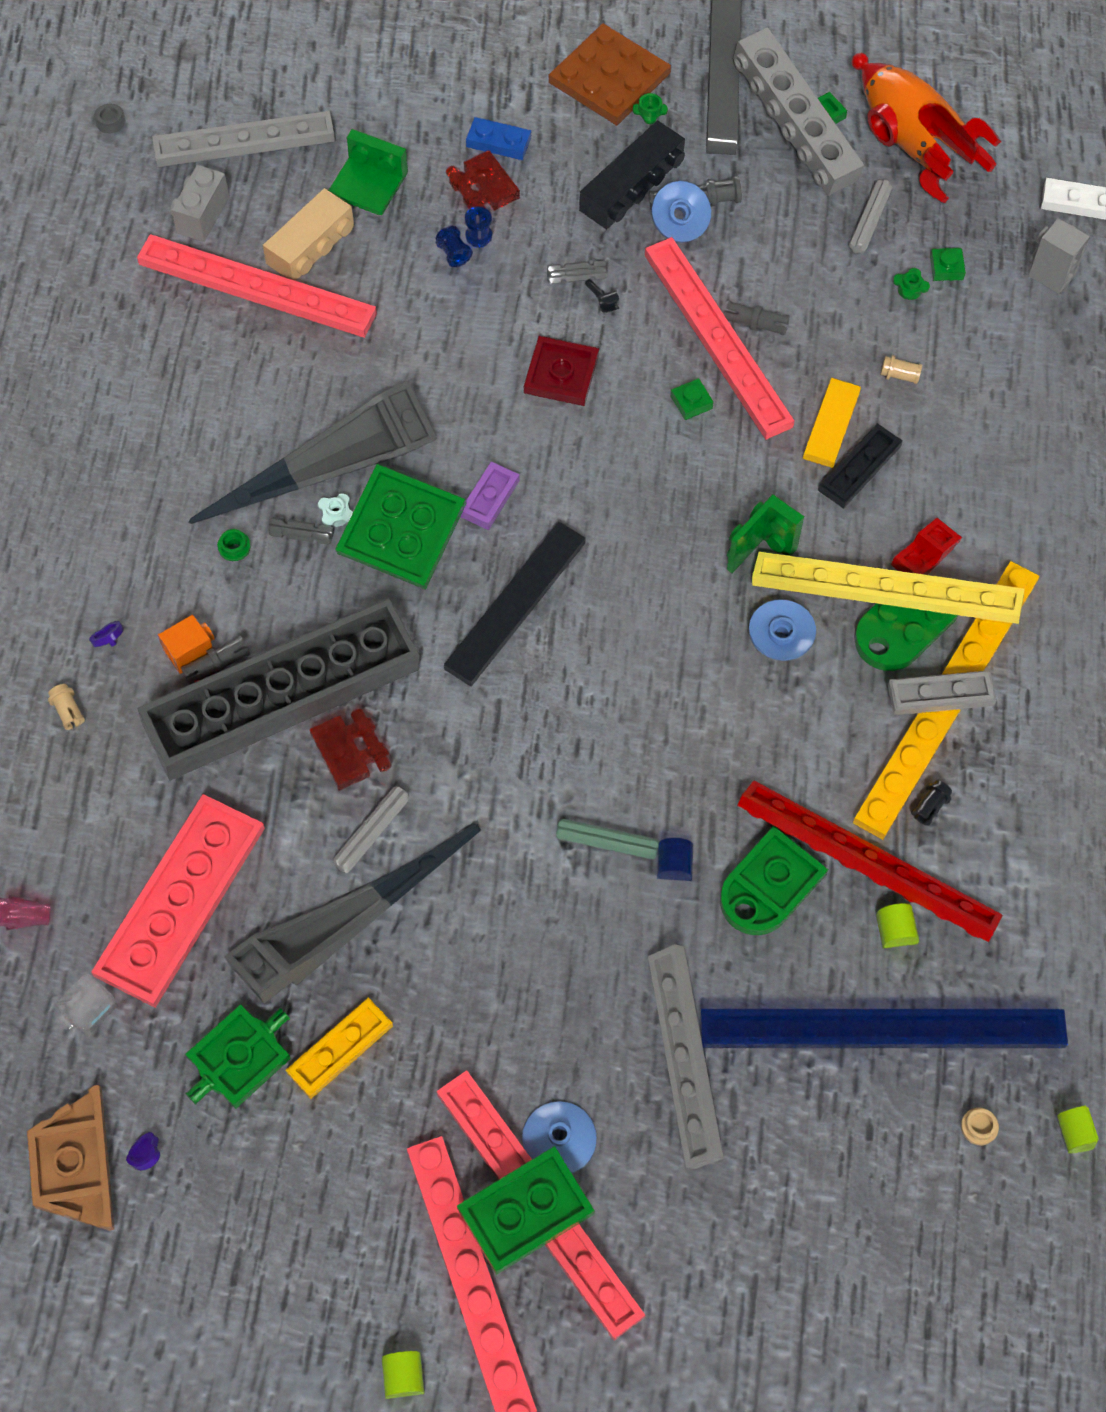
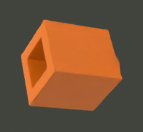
(186, 641)

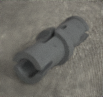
(757, 318)
(215, 660)

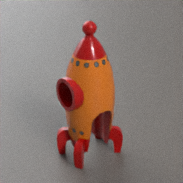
(913, 114)

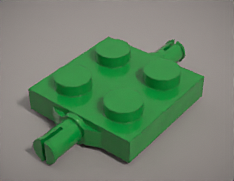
(238, 1056)

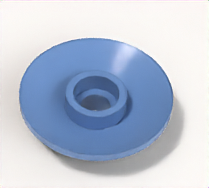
(691, 202)
(782, 617)
(580, 1139)

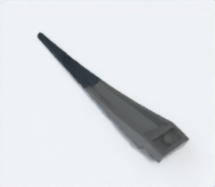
(369, 435)
(301, 945)

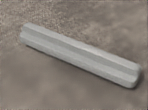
(870, 216)
(371, 829)

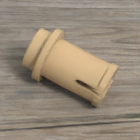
(901, 369)
(63, 700)

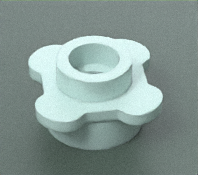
(339, 517)

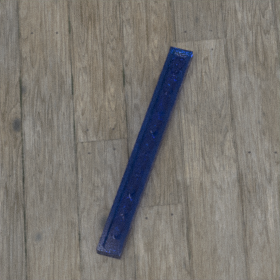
(883, 1028)

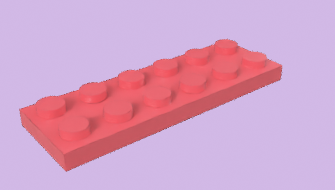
(178, 900)

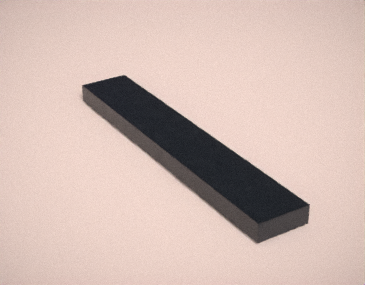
(514, 604)

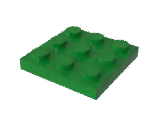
(401, 526)

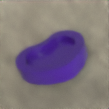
(107, 634)
(144, 1152)

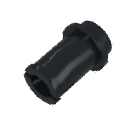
(936, 796)

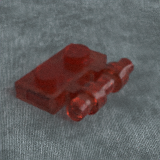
(490, 179)
(340, 752)

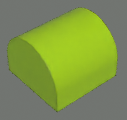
(897, 925)
(1078, 1129)
(402, 1374)

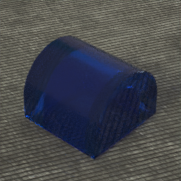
(675, 859)

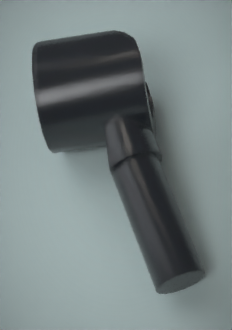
(607, 301)

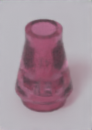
(23, 913)

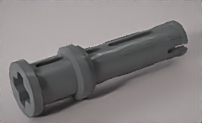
(716, 191)

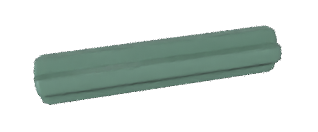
(607, 838)

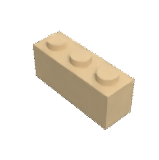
(308, 235)

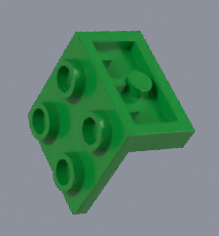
(370, 173)
(770, 522)

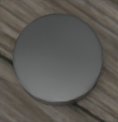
(109, 118)

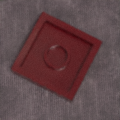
(561, 370)

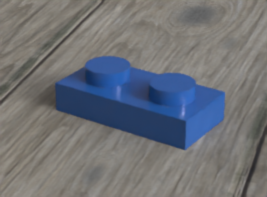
(498, 138)

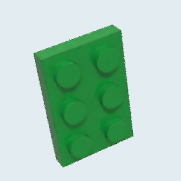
(525, 1210)

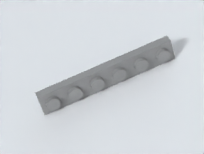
(243, 138)
(685, 1057)

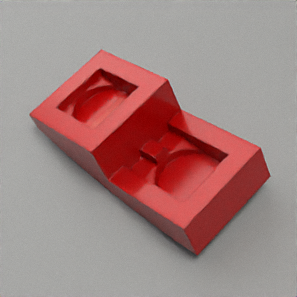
(927, 549)

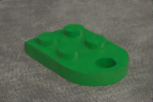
(901, 631)
(772, 882)

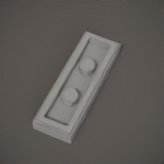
(941, 692)

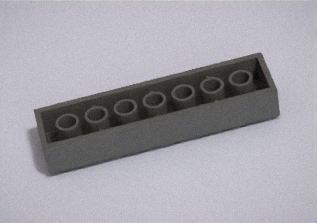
(279, 689)

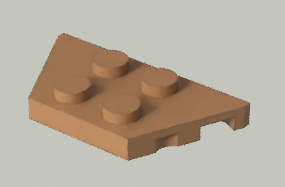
(72, 1163)

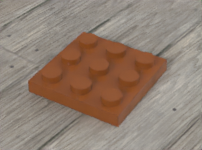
(609, 73)

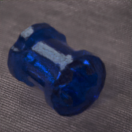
(485, 221)
(453, 246)

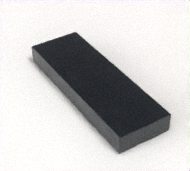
(860, 465)

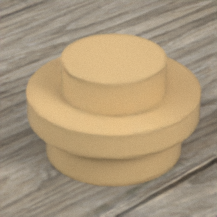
(979, 1126)

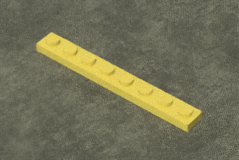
(888, 587)

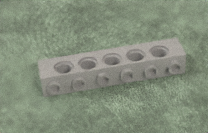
(811, 117)

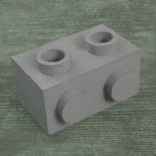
(200, 203)
(1058, 255)

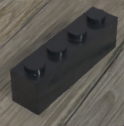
(632, 175)

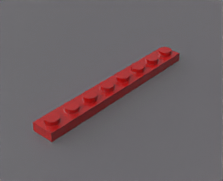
(871, 861)

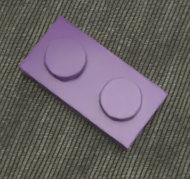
(490, 495)

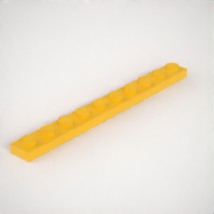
(930, 728)

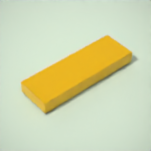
(832, 423)
(339, 1048)

